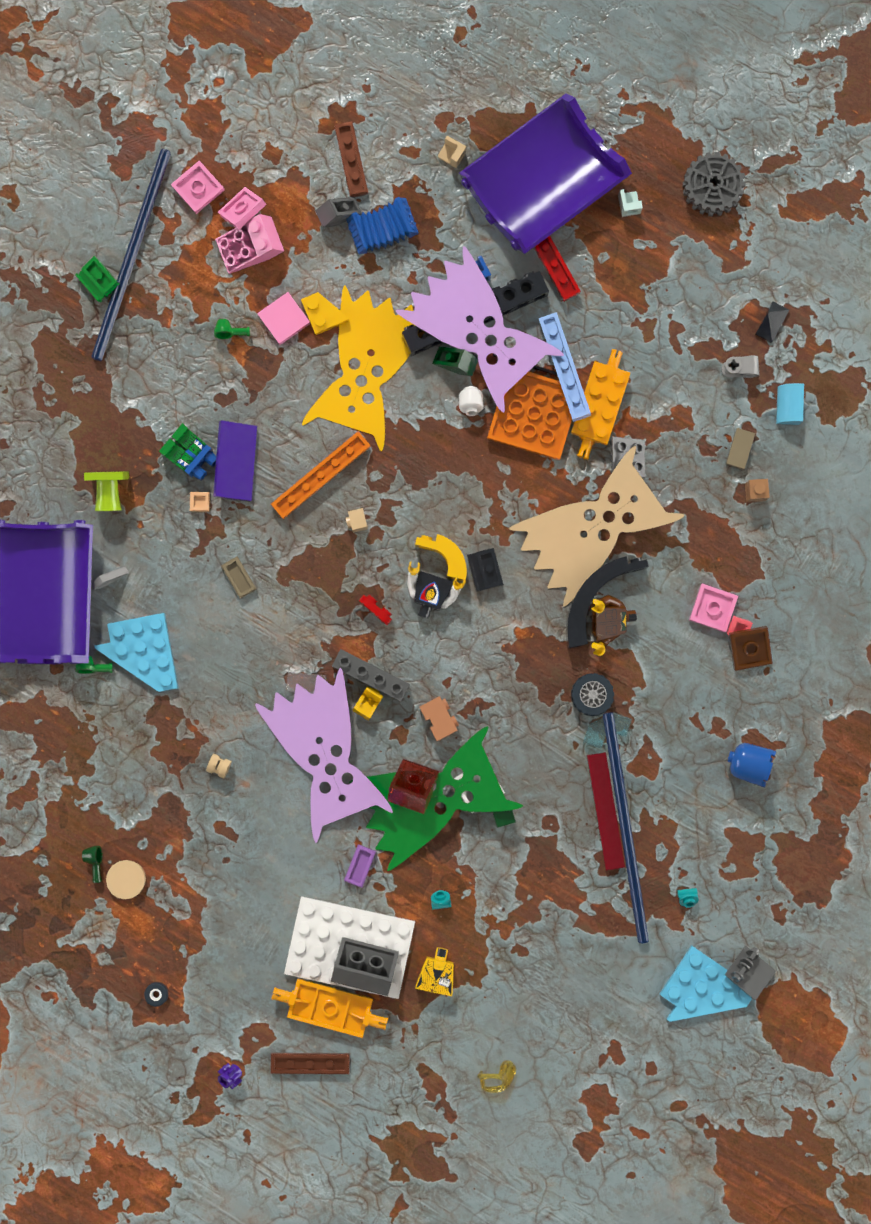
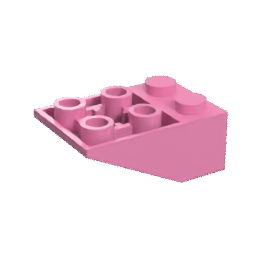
(250, 245)

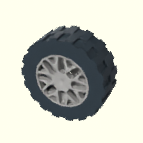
(592, 694)

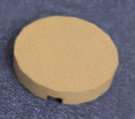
(126, 879)

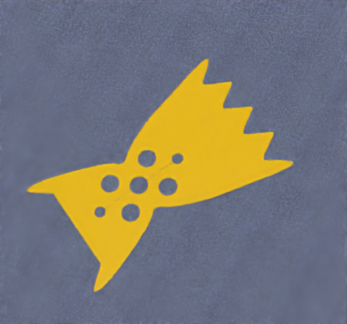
(365, 330)

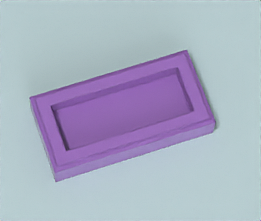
(360, 866)

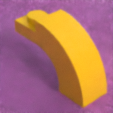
(450, 552)

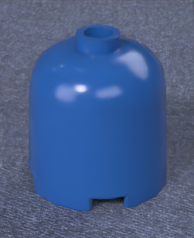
(751, 763)

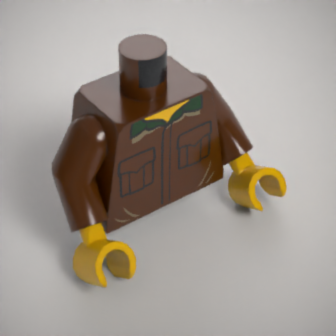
(609, 621)

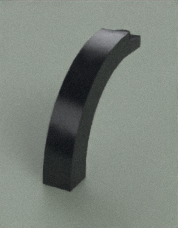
(579, 607)

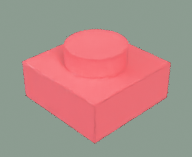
(739, 624)

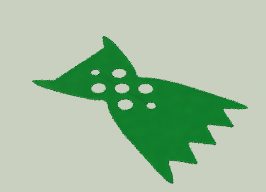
(410, 830)

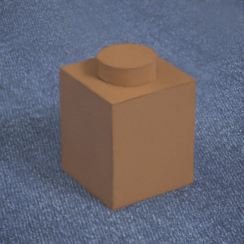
(757, 490)

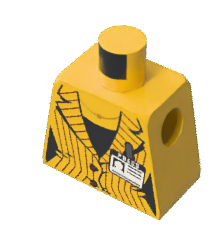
(436, 974)

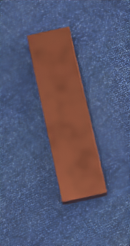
(351, 159)
(310, 1063)

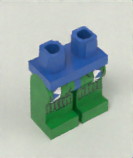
(195, 455)

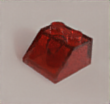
(413, 786)

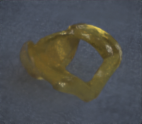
(506, 1075)

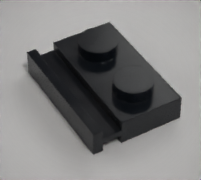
(485, 569)

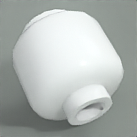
(471, 401)

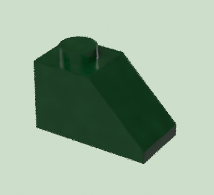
(456, 360)

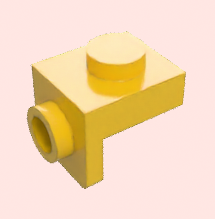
(367, 703)

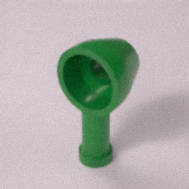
(224, 330)
(90, 667)

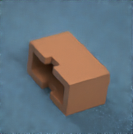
(437, 713)

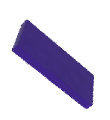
(235, 461)

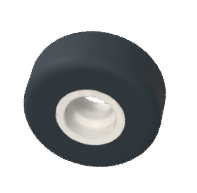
(153, 1001)

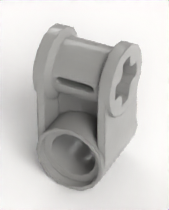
(744, 367)

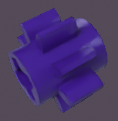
(230, 1076)

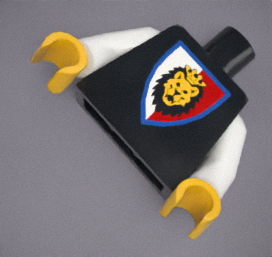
(431, 590)

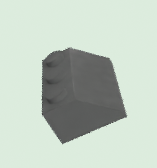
(364, 966)

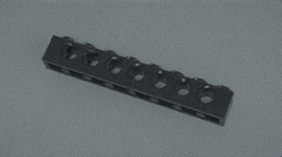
(538, 291)

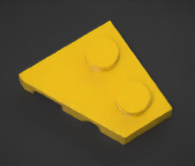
(322, 313)

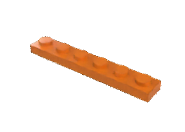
(320, 475)

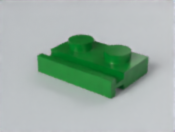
(97, 279)

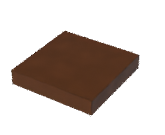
(750, 648)

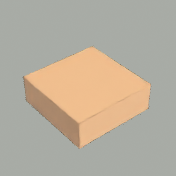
(199, 501)

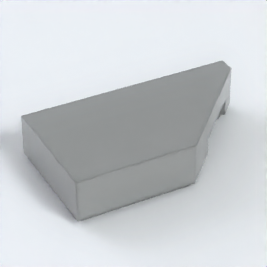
(108, 578)

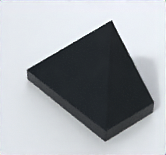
(772, 322)

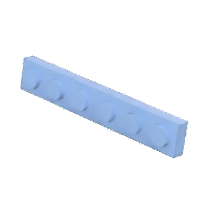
(565, 368)

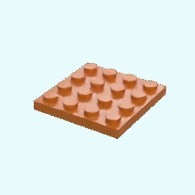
(533, 417)

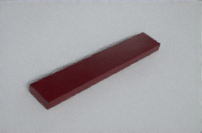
(605, 811)

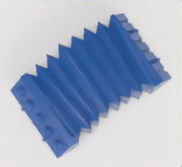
(382, 226)

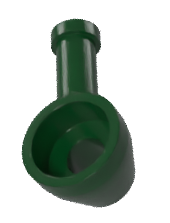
(93, 856)

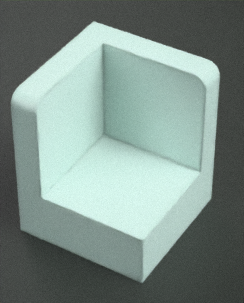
(629, 203)

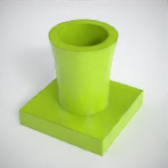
(107, 489)

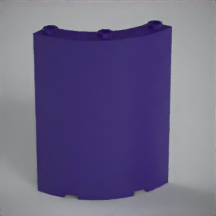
(543, 174)
(45, 592)

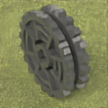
(727, 180)

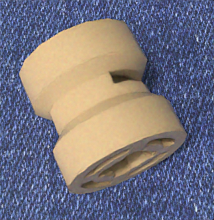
(222, 768)

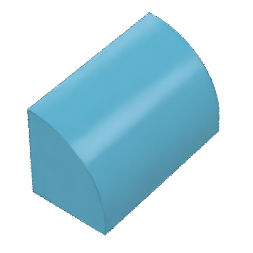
(790, 404)

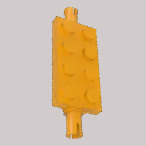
(604, 396)
(329, 1008)

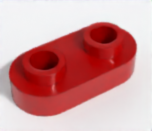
(370, 603)

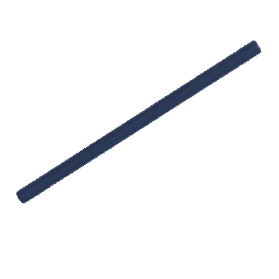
(131, 254)
(625, 826)

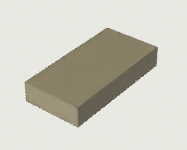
(740, 448)
(238, 577)

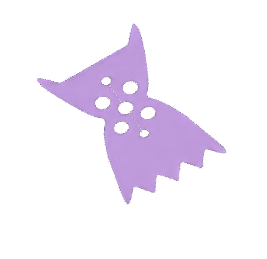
(445, 315)
(323, 716)

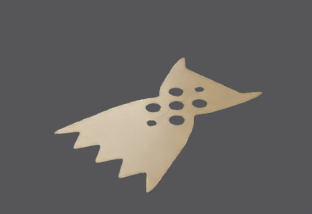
(559, 530)

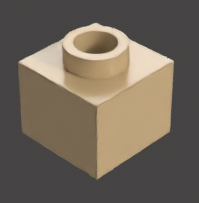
(356, 520)

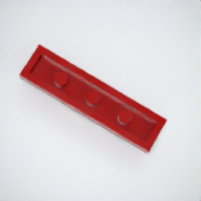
(557, 269)

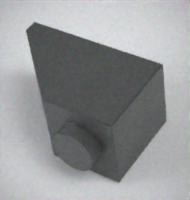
(337, 210)

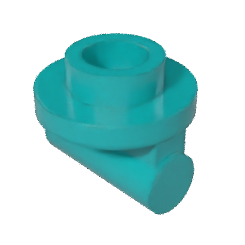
(688, 897)
(440, 900)

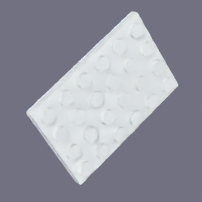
(320, 932)

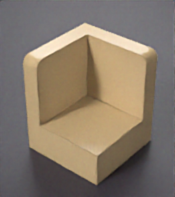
(452, 152)

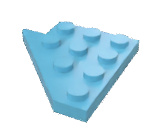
(143, 650)
(701, 988)

